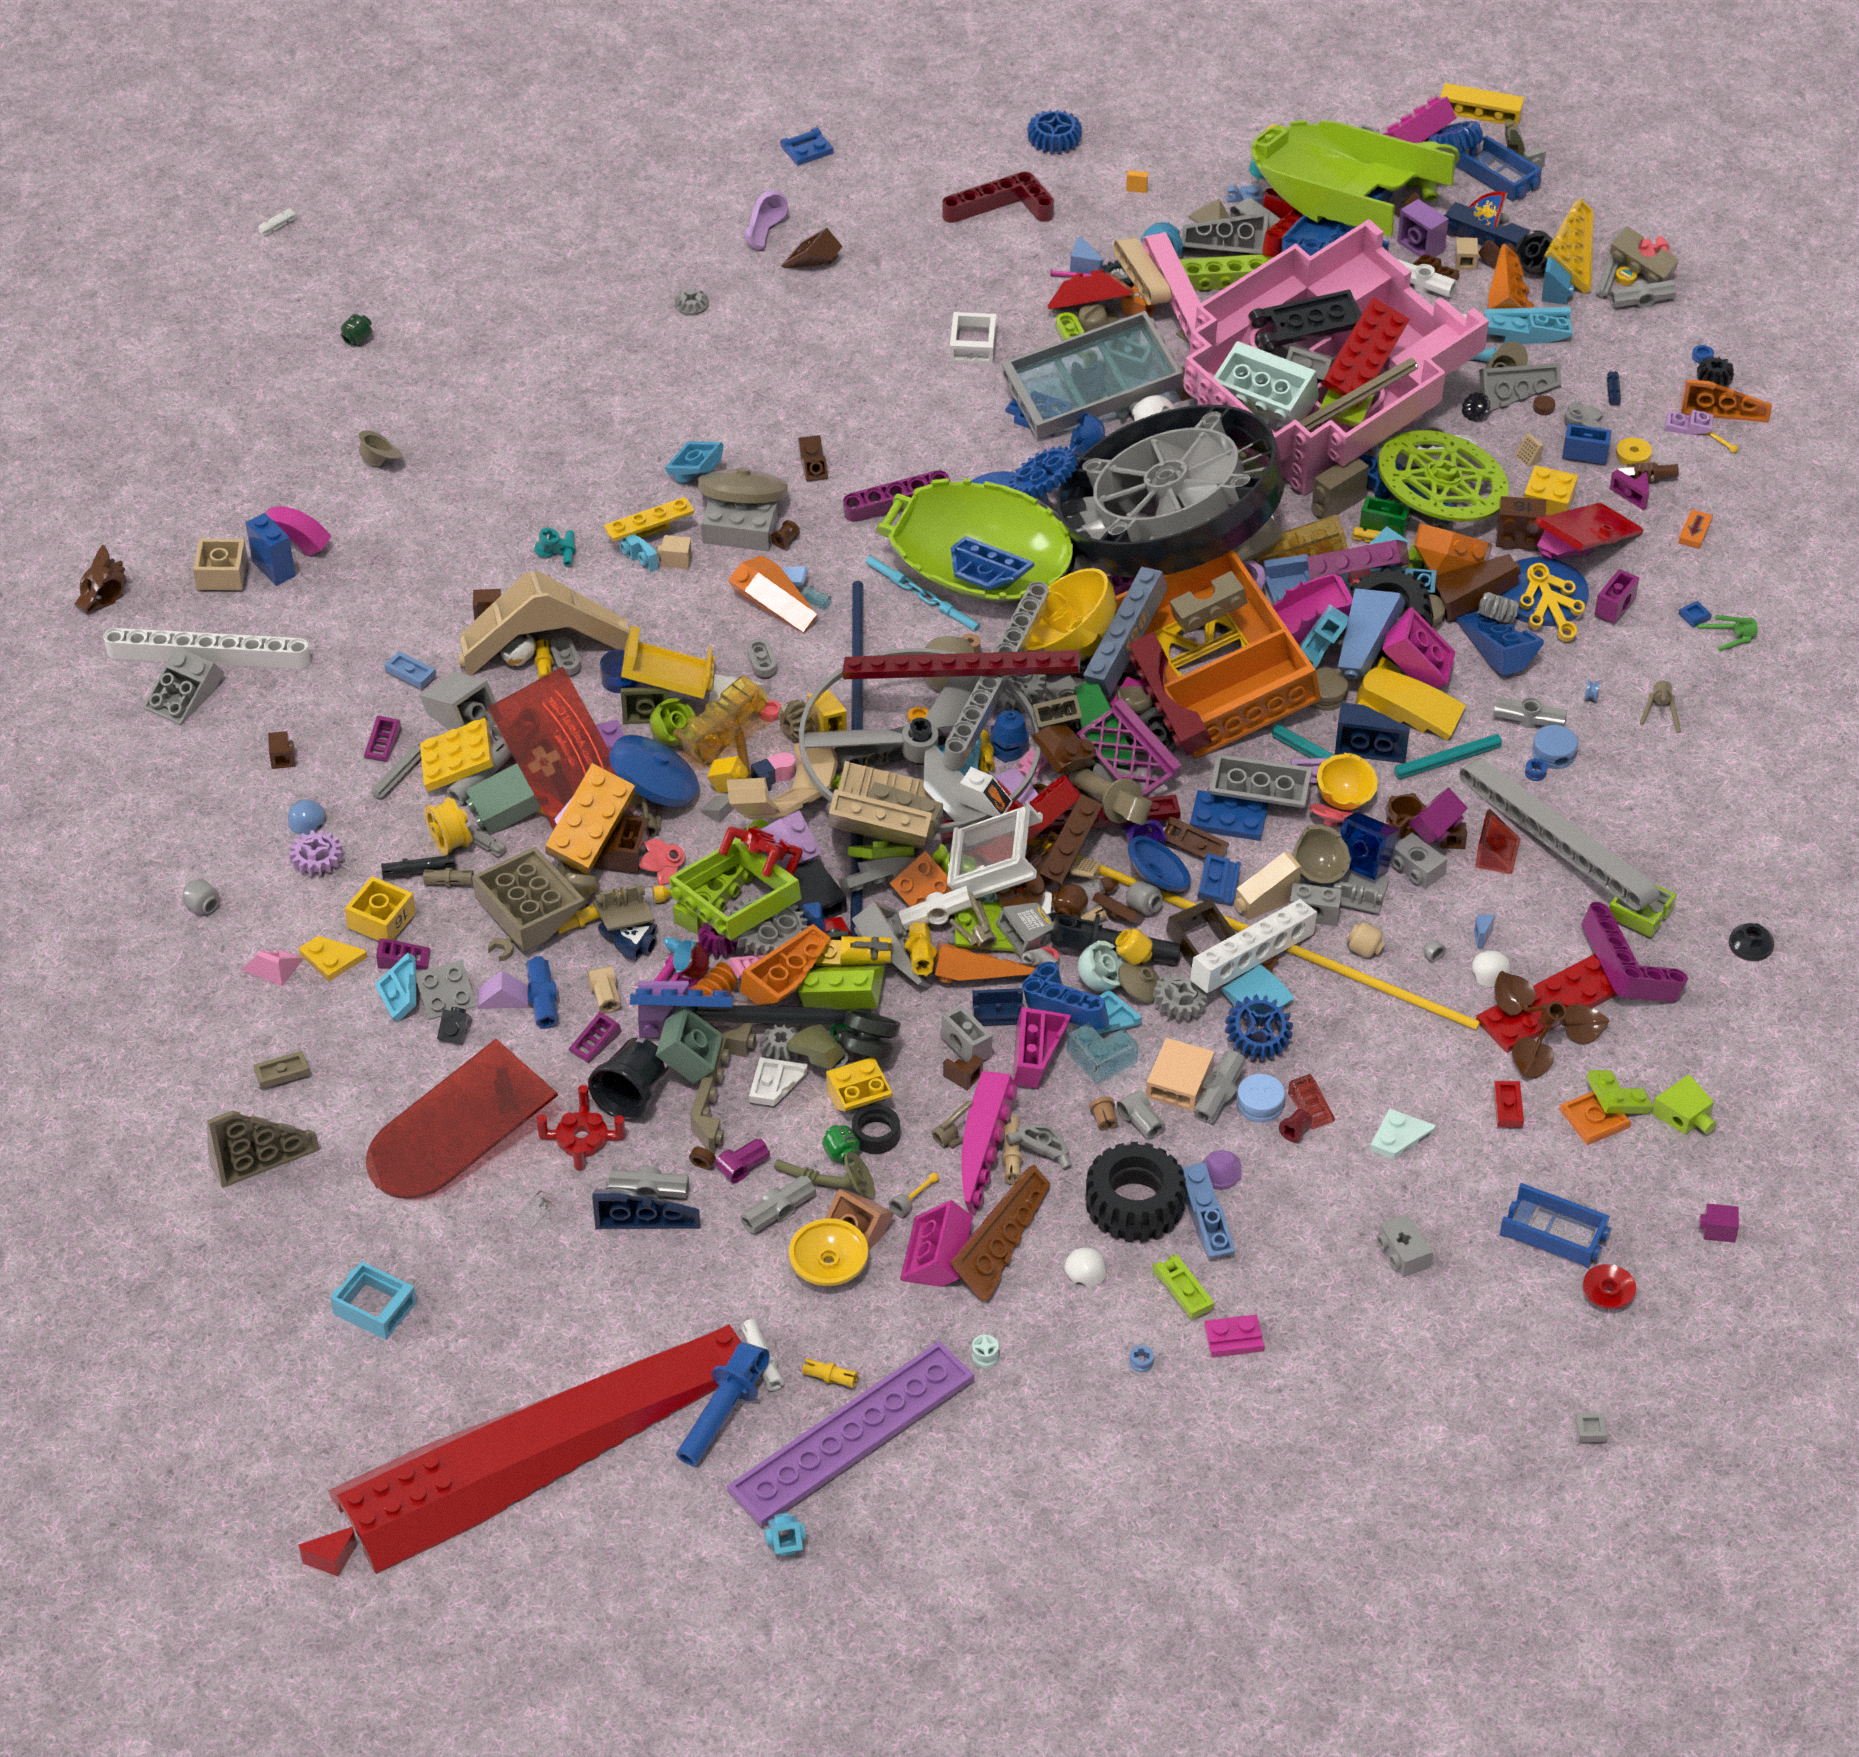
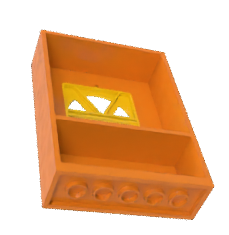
(1245, 687)

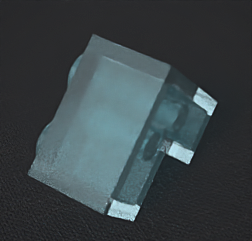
(1100, 1056)

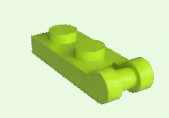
(1183, 1286)

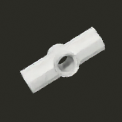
(1427, 280)
(936, 908)

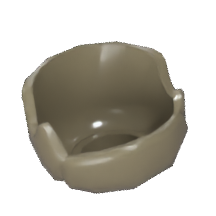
(1135, 698)

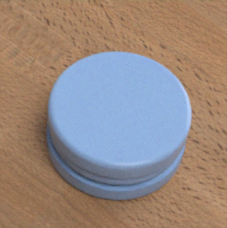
(1260, 1098)

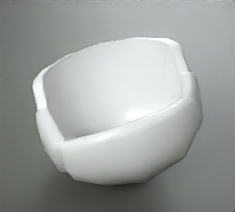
(1488, 966)
(1086, 1266)

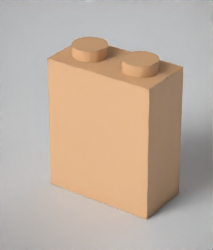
(1179, 1074)

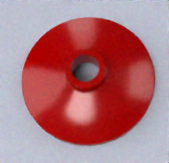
(1609, 1278)

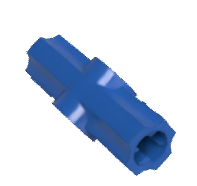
(541, 992)

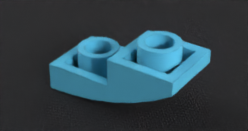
(639, 549)

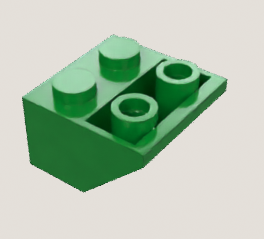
(1380, 513)

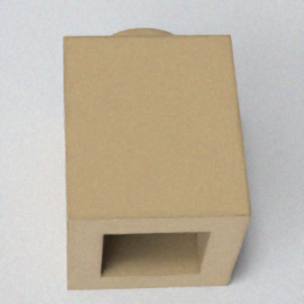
(1466, 253)
(675, 551)

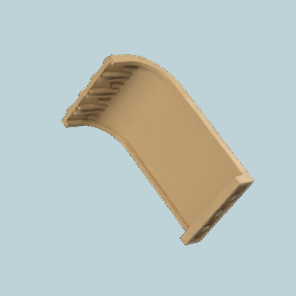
(875, 818)

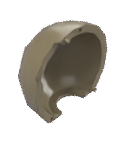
(950, 644)
(1321, 855)

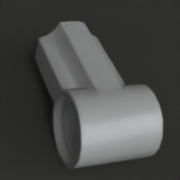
(1138, 1110)

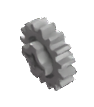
(1179, 997)

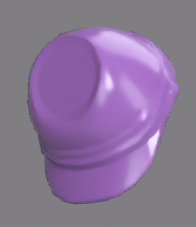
(1223, 1169)

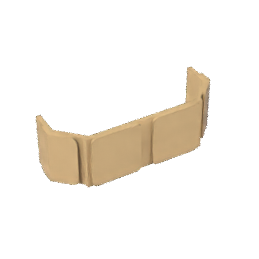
(752, 798)

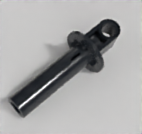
(1082, 933)

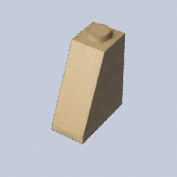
(1268, 887)

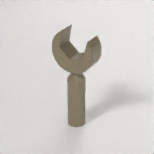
(502, 943)

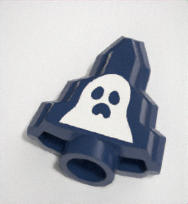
(632, 940)

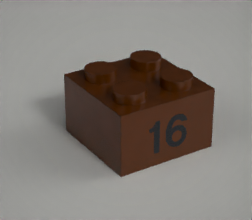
(1517, 522)

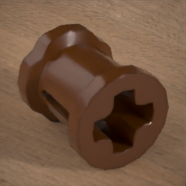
(785, 534)

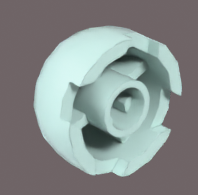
(1100, 966)

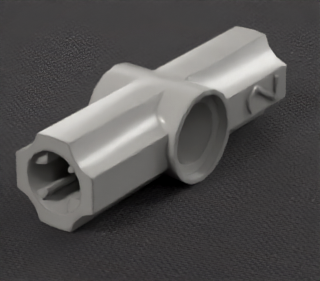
(1642, 294)
(1529, 712)
(1219, 1086)
(650, 1182)
(777, 1204)

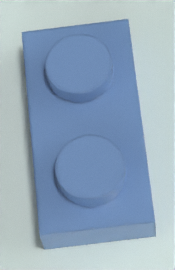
(410, 670)

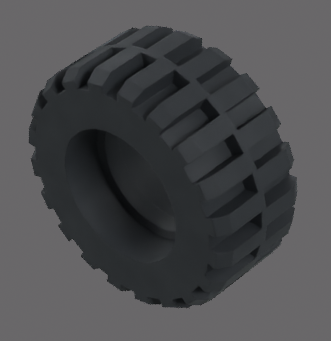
(1407, 585)
(1130, 1217)

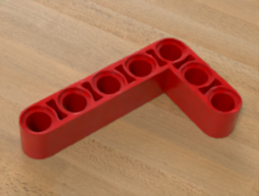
(1289, 216)
(1052, 803)

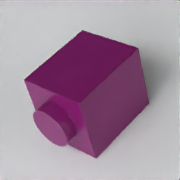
(1720, 1222)

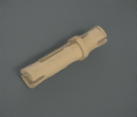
(1011, 1157)

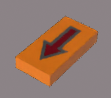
(1695, 529)

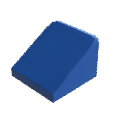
(814, 914)

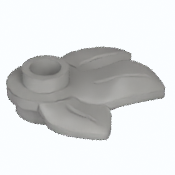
(1582, 415)

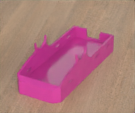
(1308, 601)

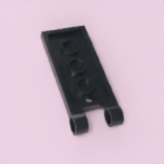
(1306, 319)

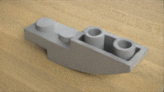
(876, 871)

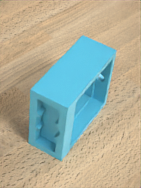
(391, 1316)

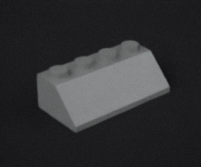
(1261, 781)

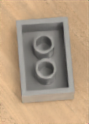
(739, 524)

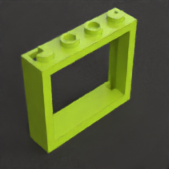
(686, 880)

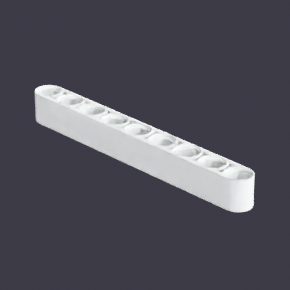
(217, 648)

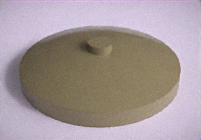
(742, 486)

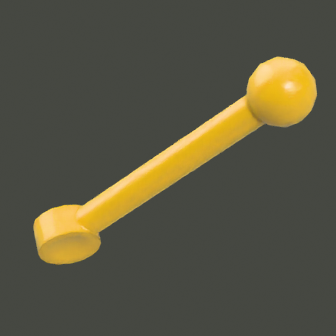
(1733, 448)

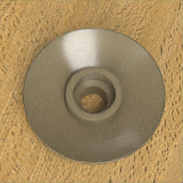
(1138, 980)

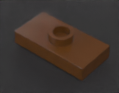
(1118, 909)

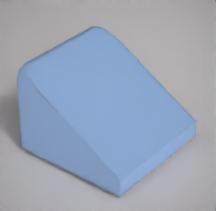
(796, 574)

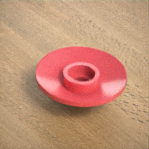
(1330, 813)

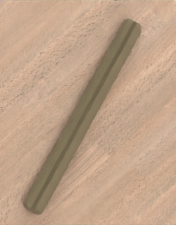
(1359, 394)

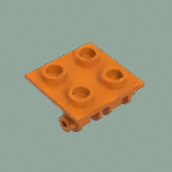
(920, 880)

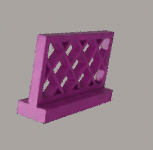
(1145, 739)

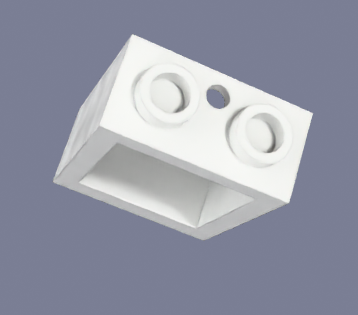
(982, 351)

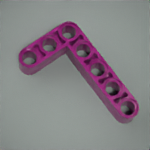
(865, 499)
(1620, 964)

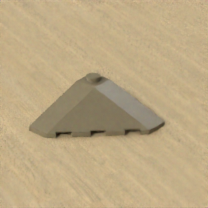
(252, 1145)

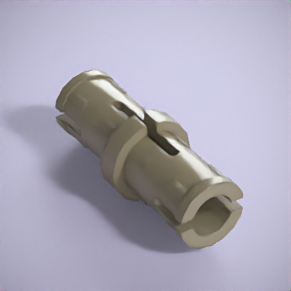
(448, 877)

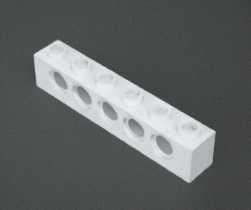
(1253, 945)

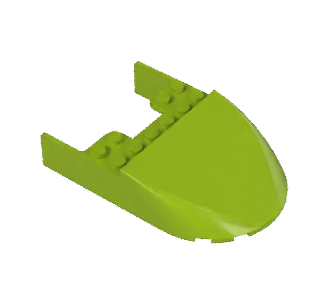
(1335, 165)

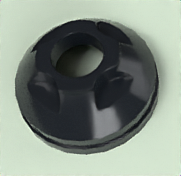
(1748, 947)

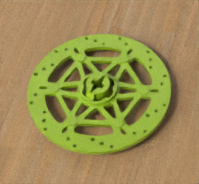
(1442, 475)

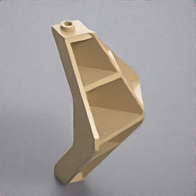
(534, 606)

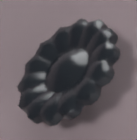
(1476, 406)

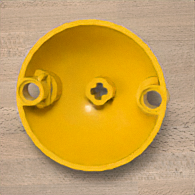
(1087, 610)

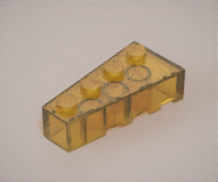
(1309, 539)
(721, 721)

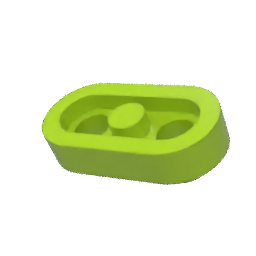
(1068, 325)

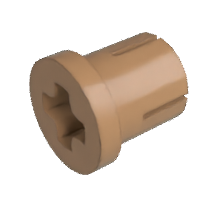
(1104, 1109)

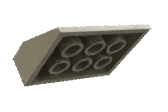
(527, 897)

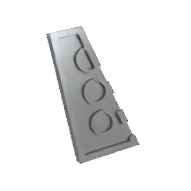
(1515, 383)

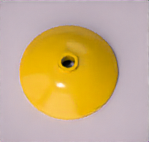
(824, 1242)

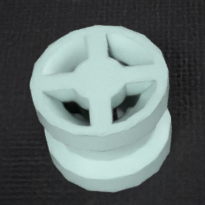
(989, 1346)

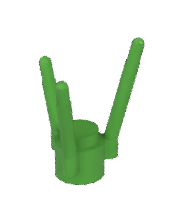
(1743, 627)

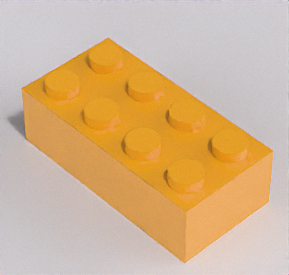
(590, 819)

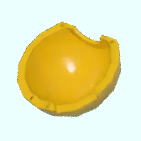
(1346, 781)

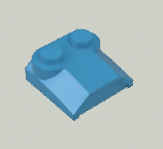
(694, 459)

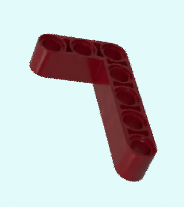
(997, 194)

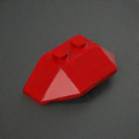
(1089, 289)

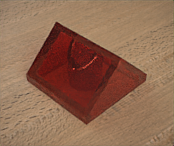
(1497, 845)

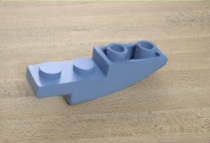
(1206, 1212)

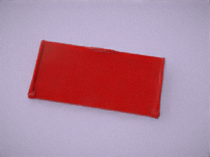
(1589, 526)

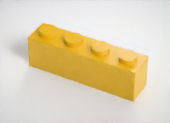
(1483, 104)

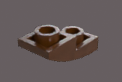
(1436, 264)

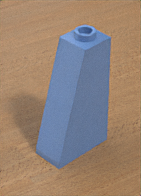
(1369, 620)

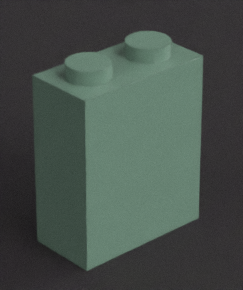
(502, 800)

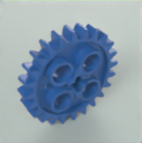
(1044, 471)

